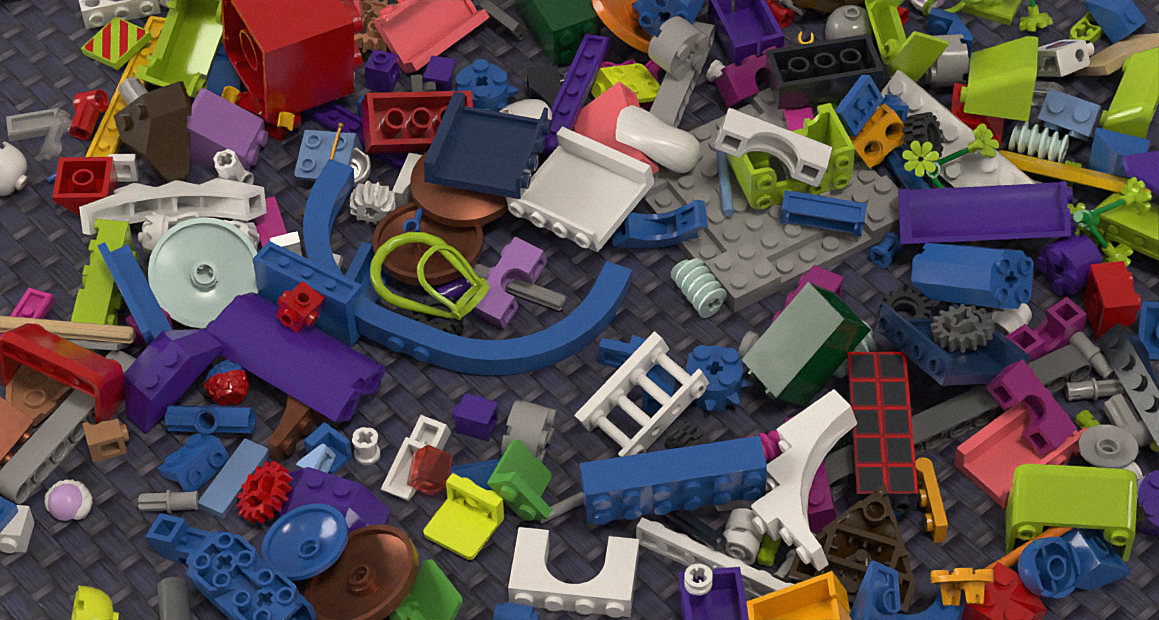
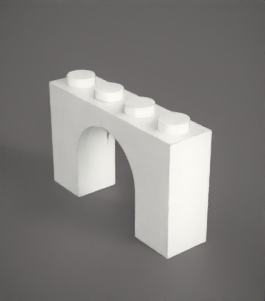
(606, 594)

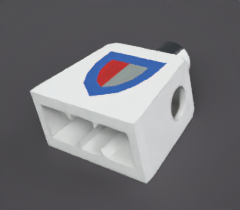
(1069, 57)

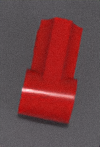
(87, 108)

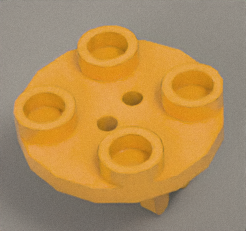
(959, 580)

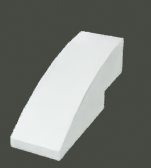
(425, 432)

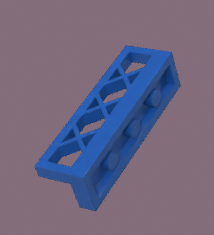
(135, 291)

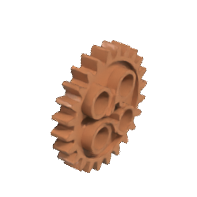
(370, 37)

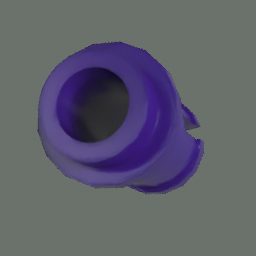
(456, 288)

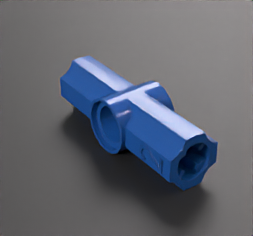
(195, 419)

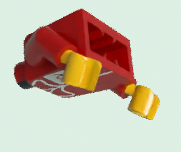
(275, 129)

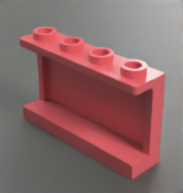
(425, 28)
(600, 118)
(1001, 447)

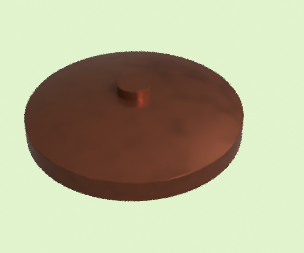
(454, 205)
(403, 260)
(367, 577)

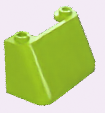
(185, 46)
(1002, 80)
(1133, 229)

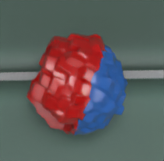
(226, 383)

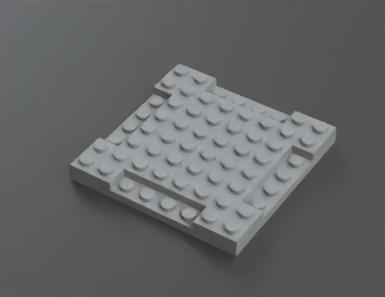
(751, 249)

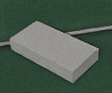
(30, 124)

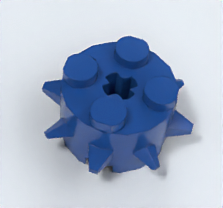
(487, 85)
(724, 373)

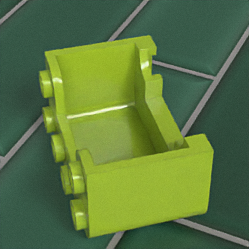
(760, 180)

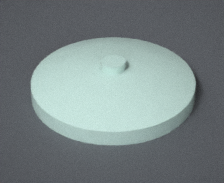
(201, 270)

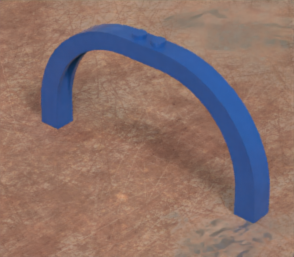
(447, 349)

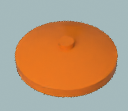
(623, 22)

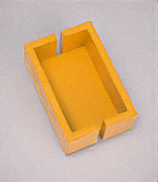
(809, 600)

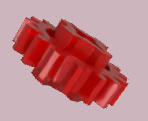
(264, 492)

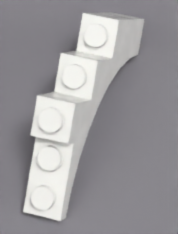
(210, 199)
(790, 476)

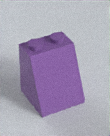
(223, 126)

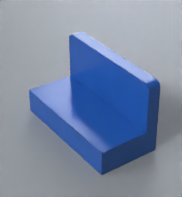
(360, 271)

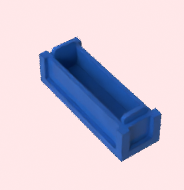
(823, 212)

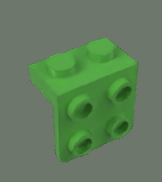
(521, 482)
(430, 597)

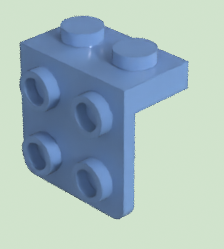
(1069, 112)
(316, 151)

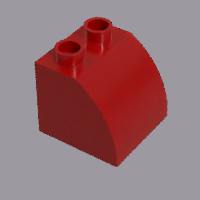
(292, 51)

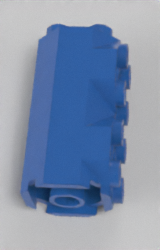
(656, 12)
(973, 275)
(242, 584)

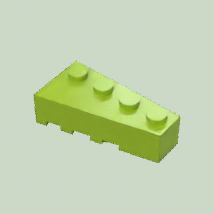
(101, 297)

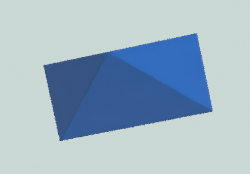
(477, 472)

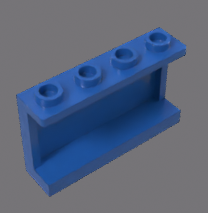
(283, 270)

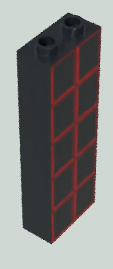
(884, 432)

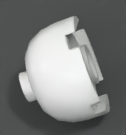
(12, 169)

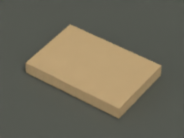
(1115, 55)

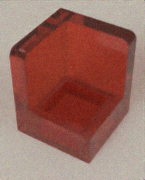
(429, 469)

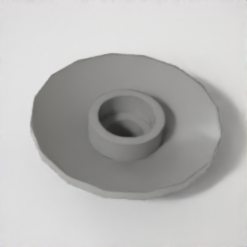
(1108, 446)

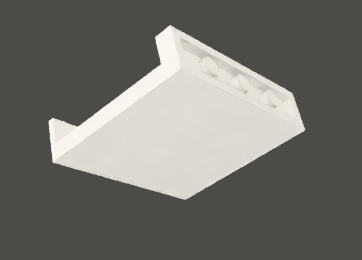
(583, 190)

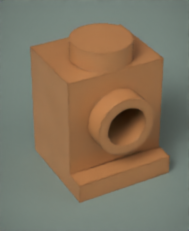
(106, 439)

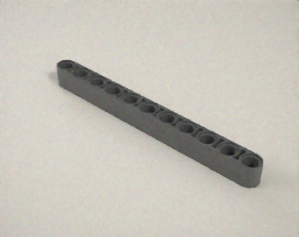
(966, 412)

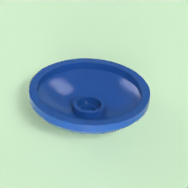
(305, 541)

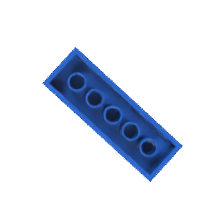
(673, 480)

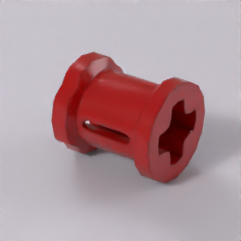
(782, 15)

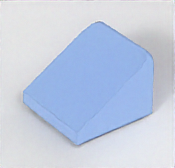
(320, 459)

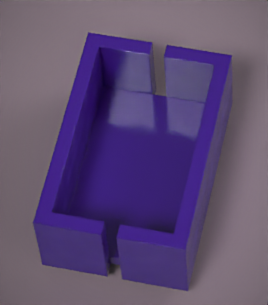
(746, 29)
(722, 603)

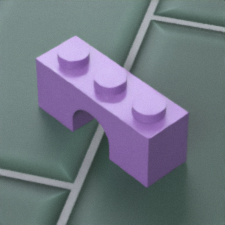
(517, 262)

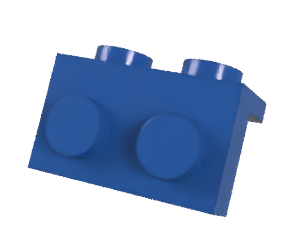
(195, 462)

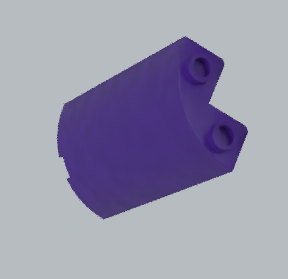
(985, 213)
(302, 364)

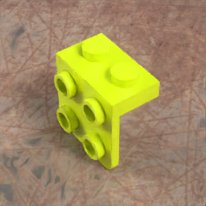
(633, 76)
(465, 518)

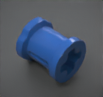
(886, 249)

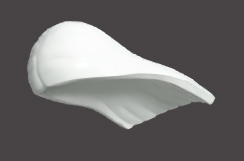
(658, 140)

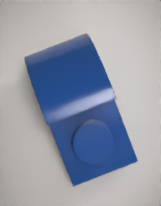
(175, 538)

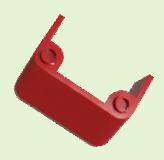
(64, 362)

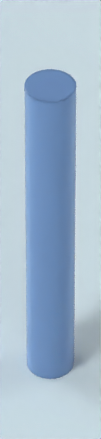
(725, 184)

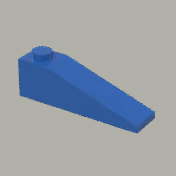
(877, 595)

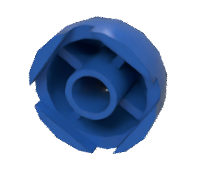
(1049, 567)

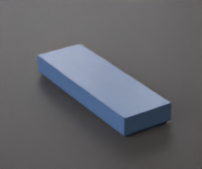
(226, 486)

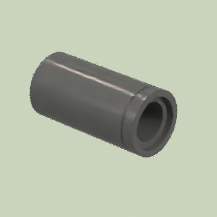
(173, 599)

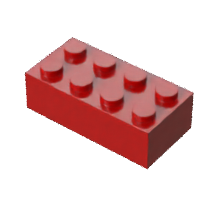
(404, 119)

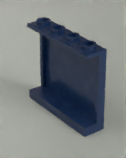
(485, 149)
(946, 367)

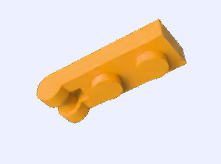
(930, 499)

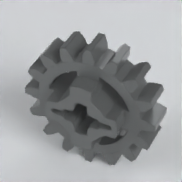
(962, 328)

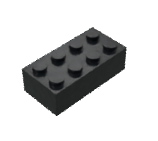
(821, 70)

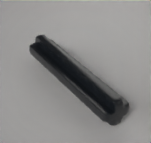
(697, 529)

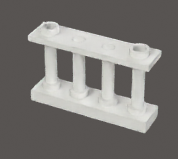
(634, 373)

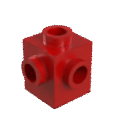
(299, 307)

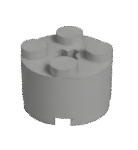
(679, 47)
(949, 65)
(531, 426)

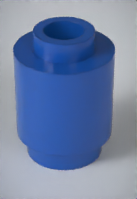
(515, 611)

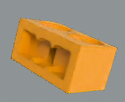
(874, 132)

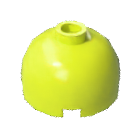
(93, 605)

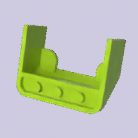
(908, 55)
(1136, 96)
(1073, 499)

